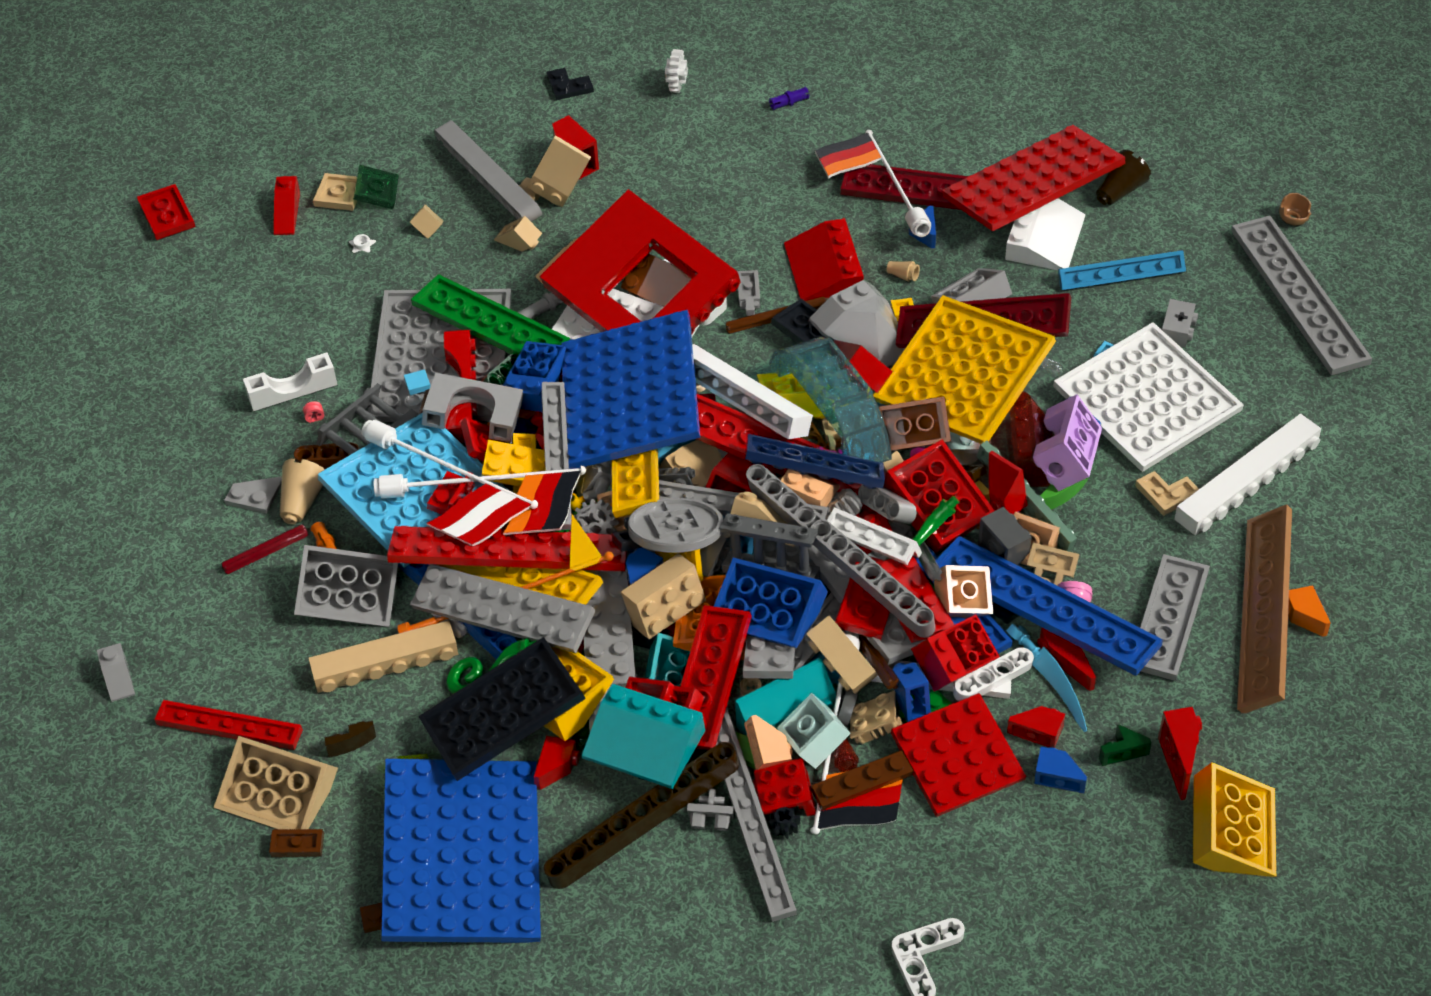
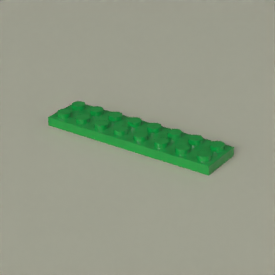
(482, 316)

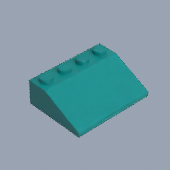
(643, 736)

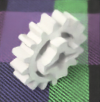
(676, 70)

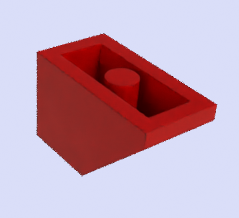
(1038, 725)
(555, 761)

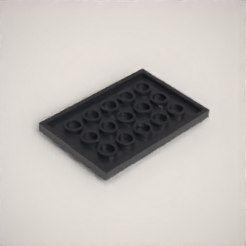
(501, 708)

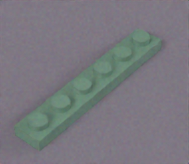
(1036, 504)

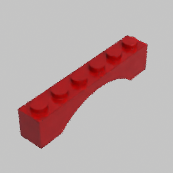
(458, 354)

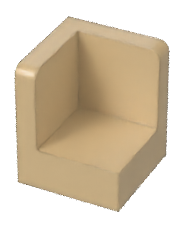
(426, 221)

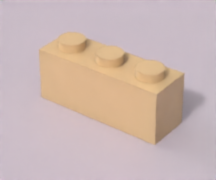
(841, 655)

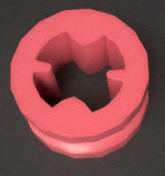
(312, 407)

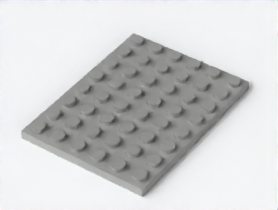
(414, 342)

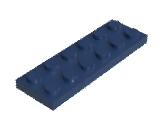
(814, 461)

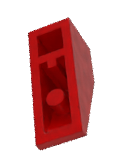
(286, 205)
(1069, 657)

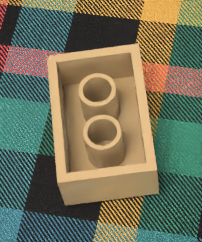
(663, 596)

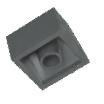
(1004, 536)

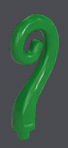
(936, 519)
(471, 662)

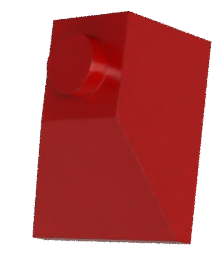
(1006, 484)

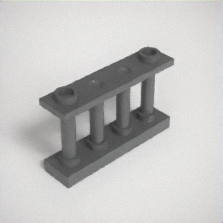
(357, 408)
(772, 531)

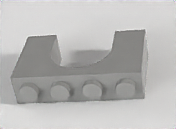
(450, 391)

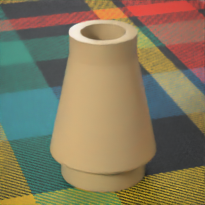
(905, 270)

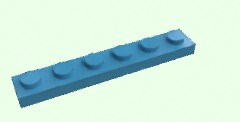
(1121, 270)

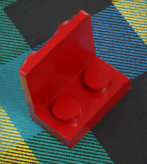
(785, 786)

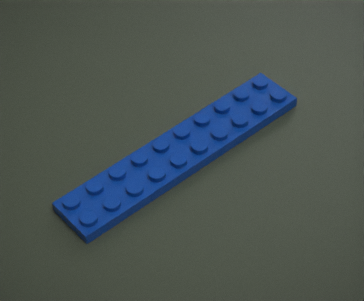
(1058, 609)

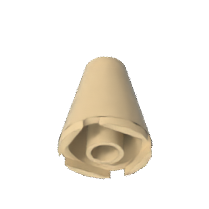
(298, 489)

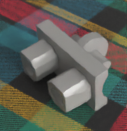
(699, 812)

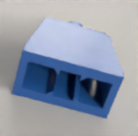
(912, 682)

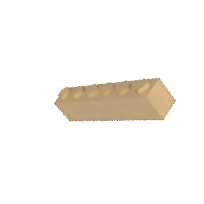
(383, 656)

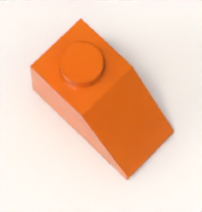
(1307, 610)

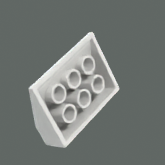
(1045, 236)

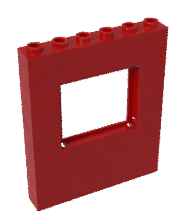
(619, 244)

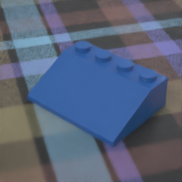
(779, 601)

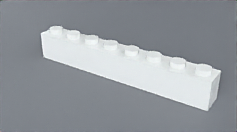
(750, 396)
(1248, 474)

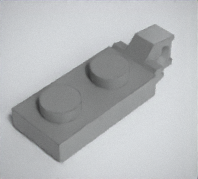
(749, 291)

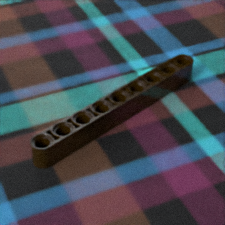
(636, 826)

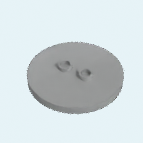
(675, 525)

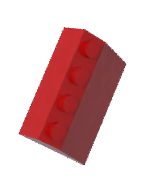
(823, 260)
(937, 476)

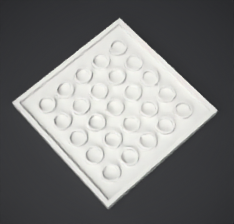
(1149, 396)

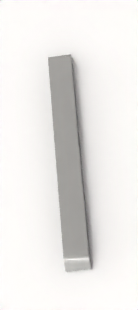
(844, 557)

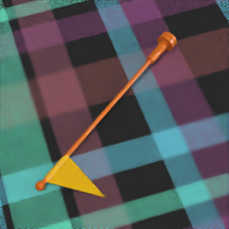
(582, 555)

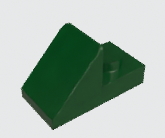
(1128, 747)

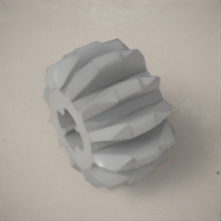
(846, 501)

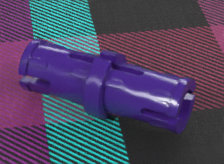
(789, 98)

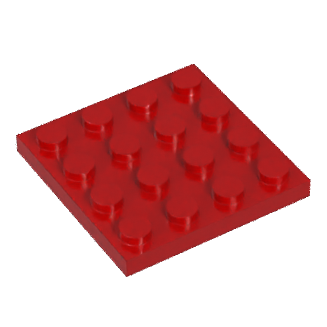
(958, 754)

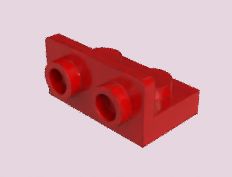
(449, 494)

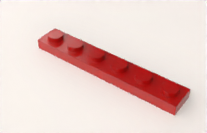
(228, 724)

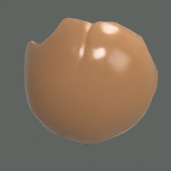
(1295, 205)

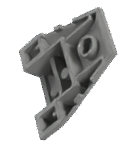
(861, 318)

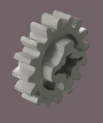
(592, 517)

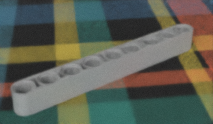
(487, 172)

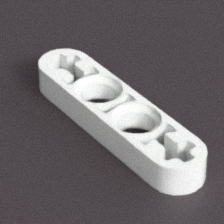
(991, 672)

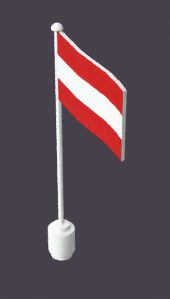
(477, 513)

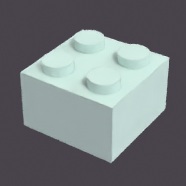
(813, 730)

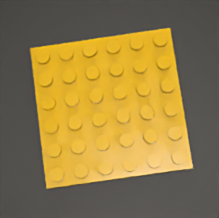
(970, 360)

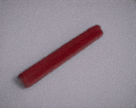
(264, 549)

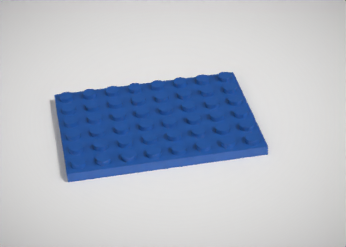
(630, 390)
(460, 853)

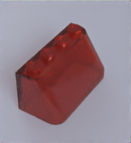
(1024, 431)

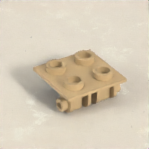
(874, 715)

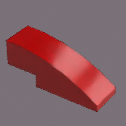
(665, 690)

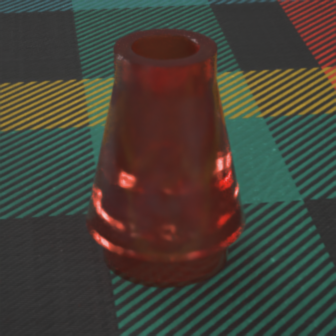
(845, 757)

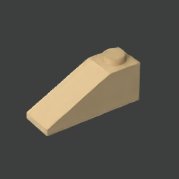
(748, 505)

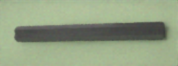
(927, 560)

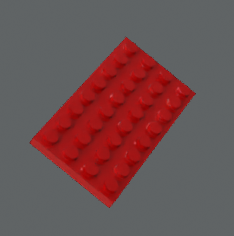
(1033, 177)

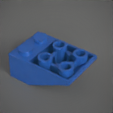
(533, 366)

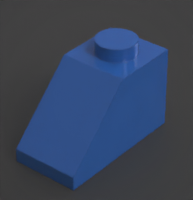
(1059, 771)

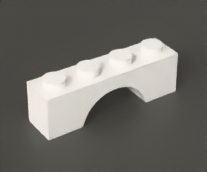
(314, 376)

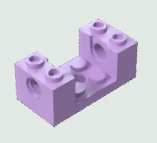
(1071, 447)

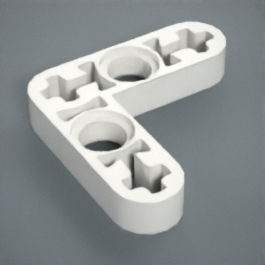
(914, 957)

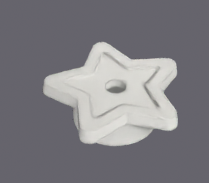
(356, 242)

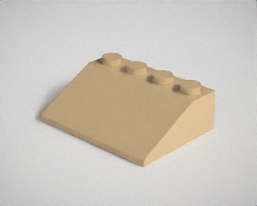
(274, 786)

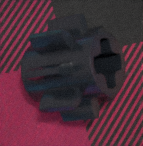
(784, 822)

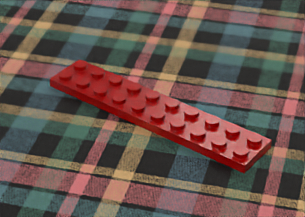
(729, 430)
(523, 550)

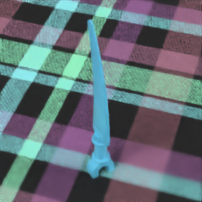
(1051, 670)

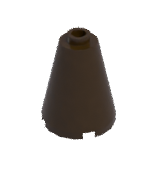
(1123, 179)

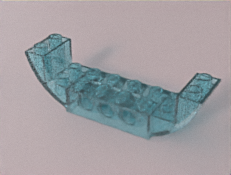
(838, 394)

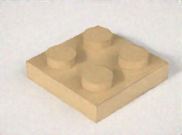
(336, 192)

